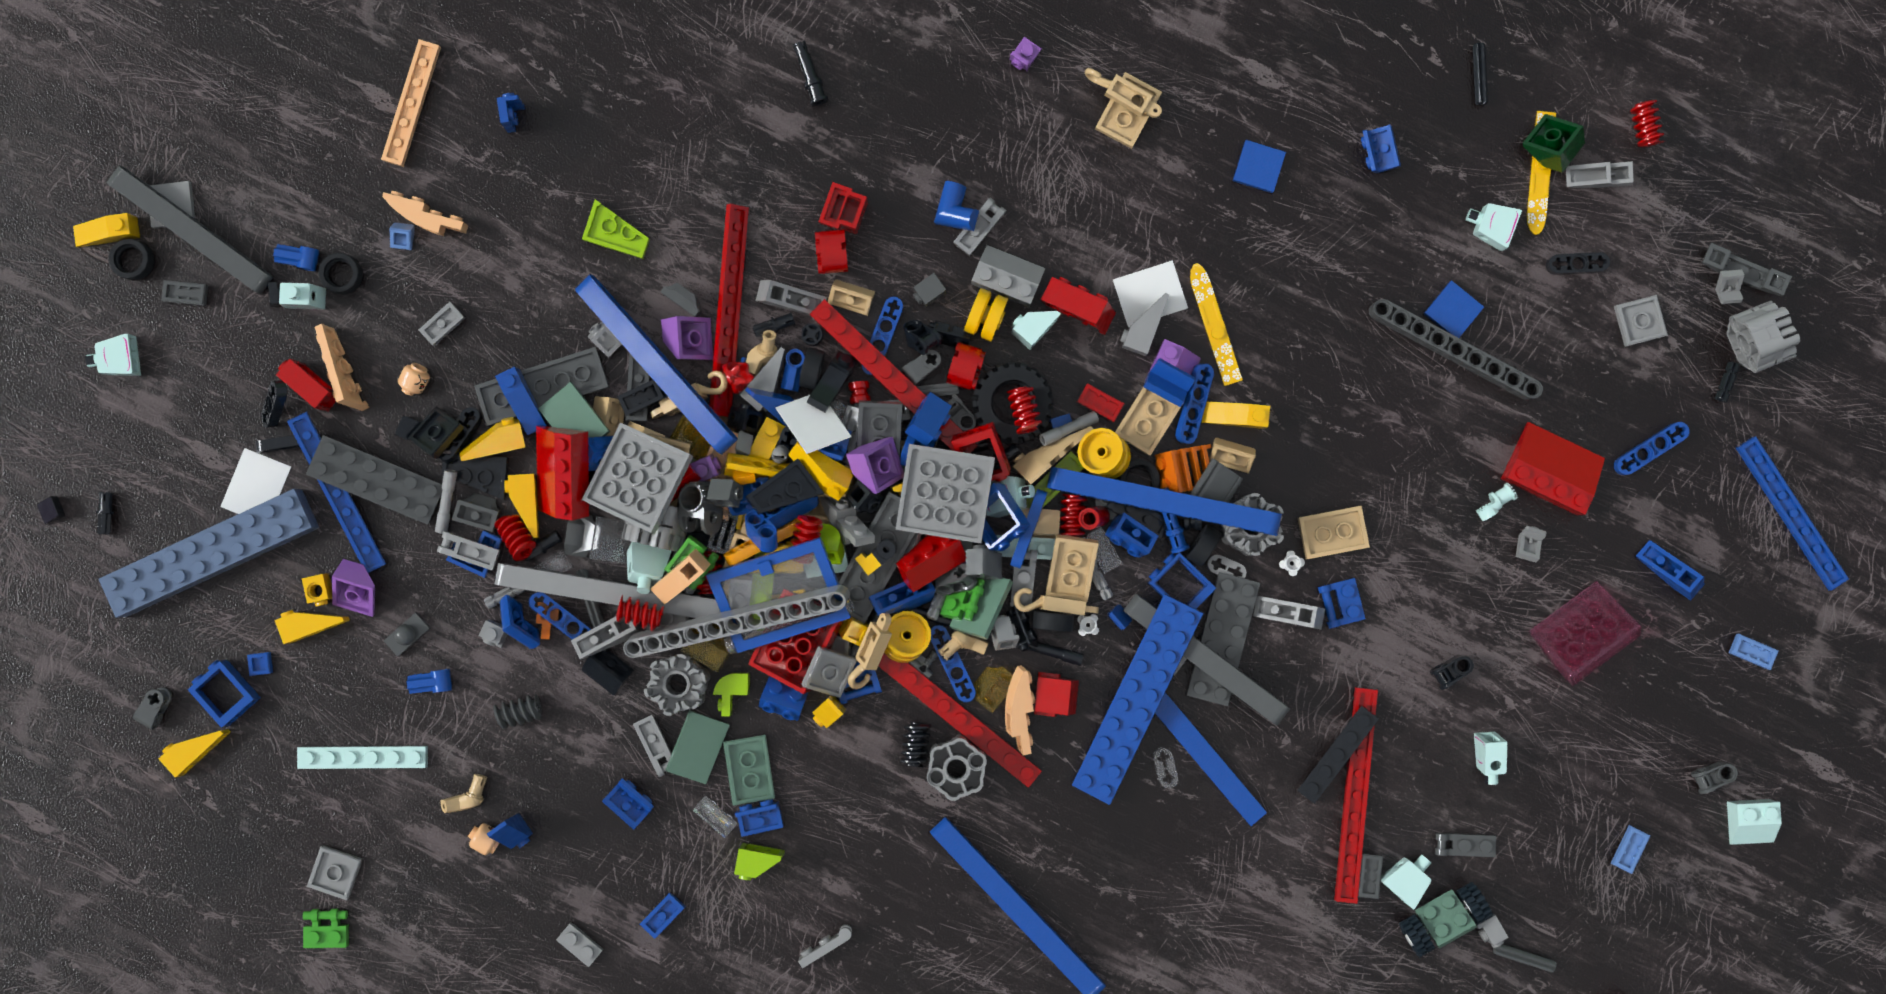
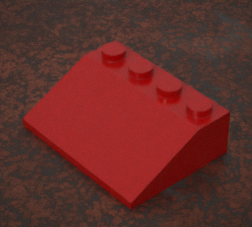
(1554, 469)
(562, 472)
(790, 657)

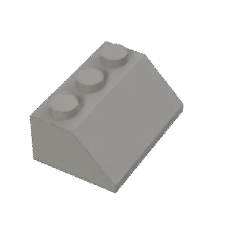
(1007, 276)

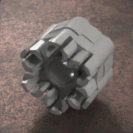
(1757, 337)
(668, 535)
(1251, 544)
(660, 688)
(959, 786)

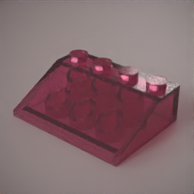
(1585, 633)

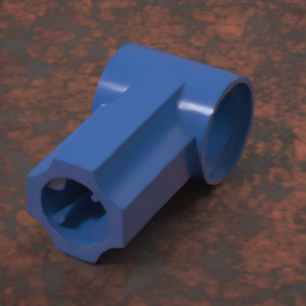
(303, 257)
(792, 372)
(434, 681)

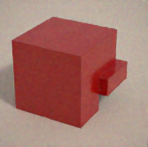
(843, 209)
(1055, 695)

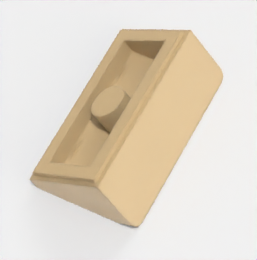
(851, 297)
(1233, 455)

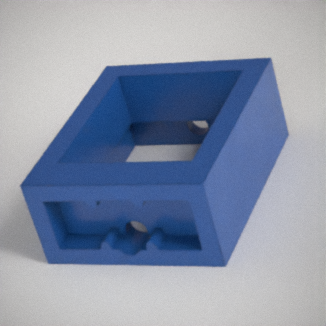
(1000, 491)
(1200, 596)
(249, 699)

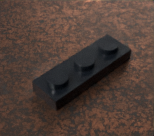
(1148, 518)

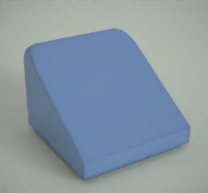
(402, 236)

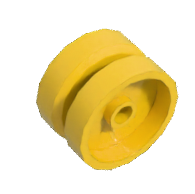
(985, 314)
(1104, 453)
(918, 633)

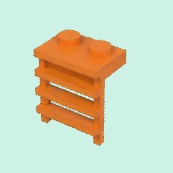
(1175, 470)

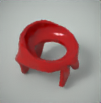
(737, 375)

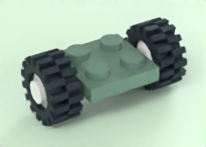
(1445, 919)

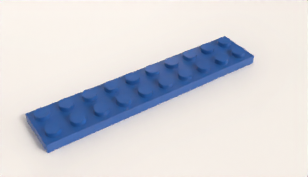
(1137, 699)

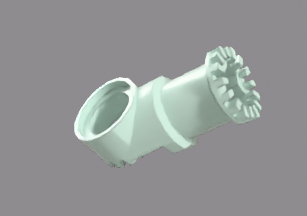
(1497, 500)

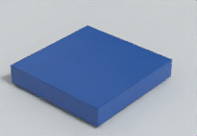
(1259, 166)
(1453, 309)

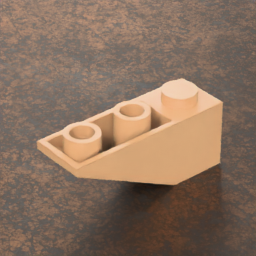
(680, 576)

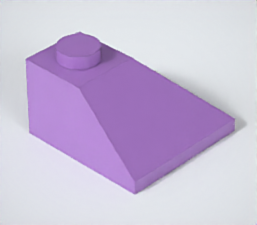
(688, 337)
(1177, 356)
(876, 464)
(353, 588)

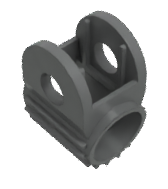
(695, 505)

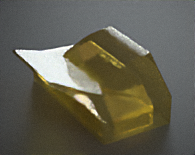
(992, 687)

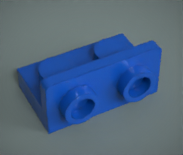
(506, 106)

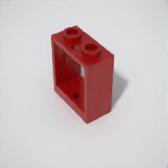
(307, 384)
(981, 433)

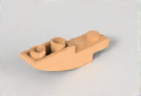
(417, 212)
(1018, 704)

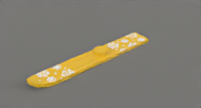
(1538, 190)
(1214, 325)

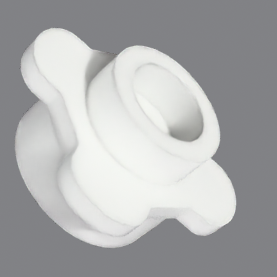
(1292, 569)
(1083, 620)

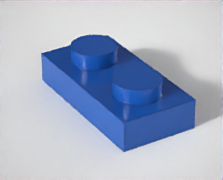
(662, 915)

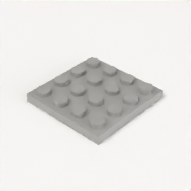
(637, 478)
(945, 493)

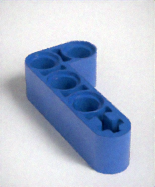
(763, 527)

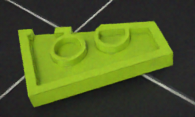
(612, 232)

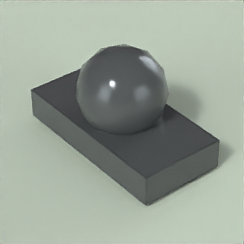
(407, 634)

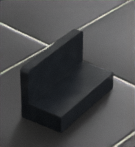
(607, 670)

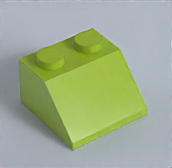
(755, 860)

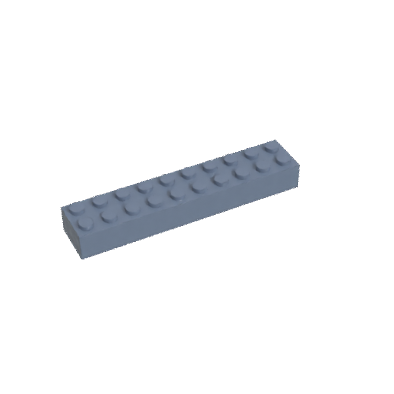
(208, 553)

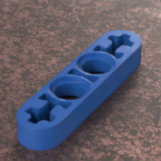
(886, 337)
(1197, 404)
(1651, 448)
(1033, 516)
(565, 619)
(950, 664)

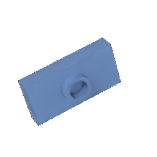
(1753, 651)
(1630, 849)

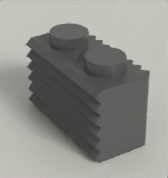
(983, 563)

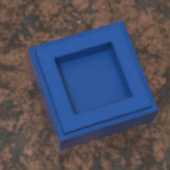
(260, 663)

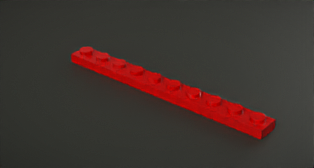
(729, 301)
(879, 366)
(961, 720)
(1355, 807)

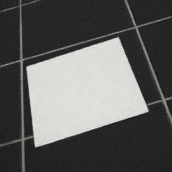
(1143, 288)
(812, 426)
(254, 482)

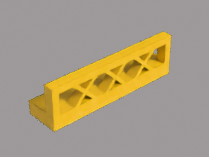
(759, 466)

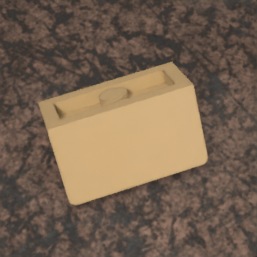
(610, 412)
(1047, 523)

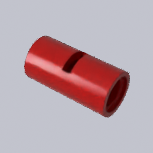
(1086, 517)

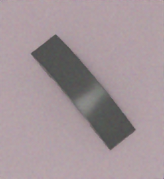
(1754, 275)

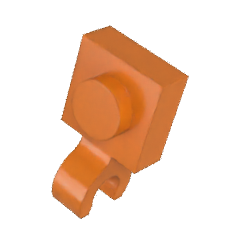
(546, 626)

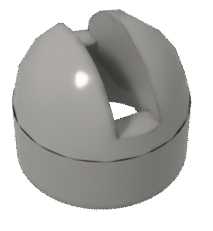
(780, 450)

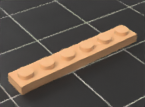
(411, 103)

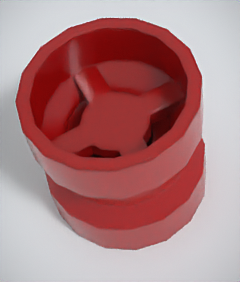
(859, 391)

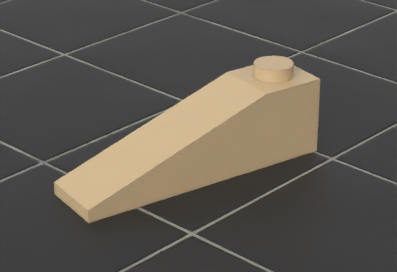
(1038, 461)

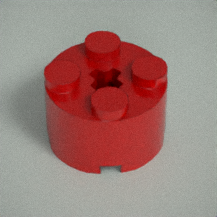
(831, 251)
(964, 366)

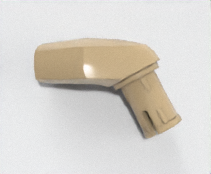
(762, 352)
(965, 641)
(467, 800)

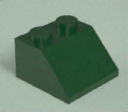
(1555, 142)

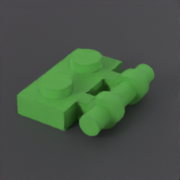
(687, 547)
(956, 603)
(325, 935)

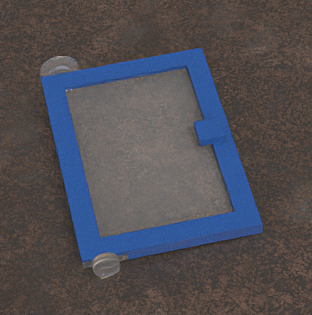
(773, 577)

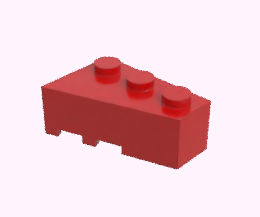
(1079, 304)
(930, 560)

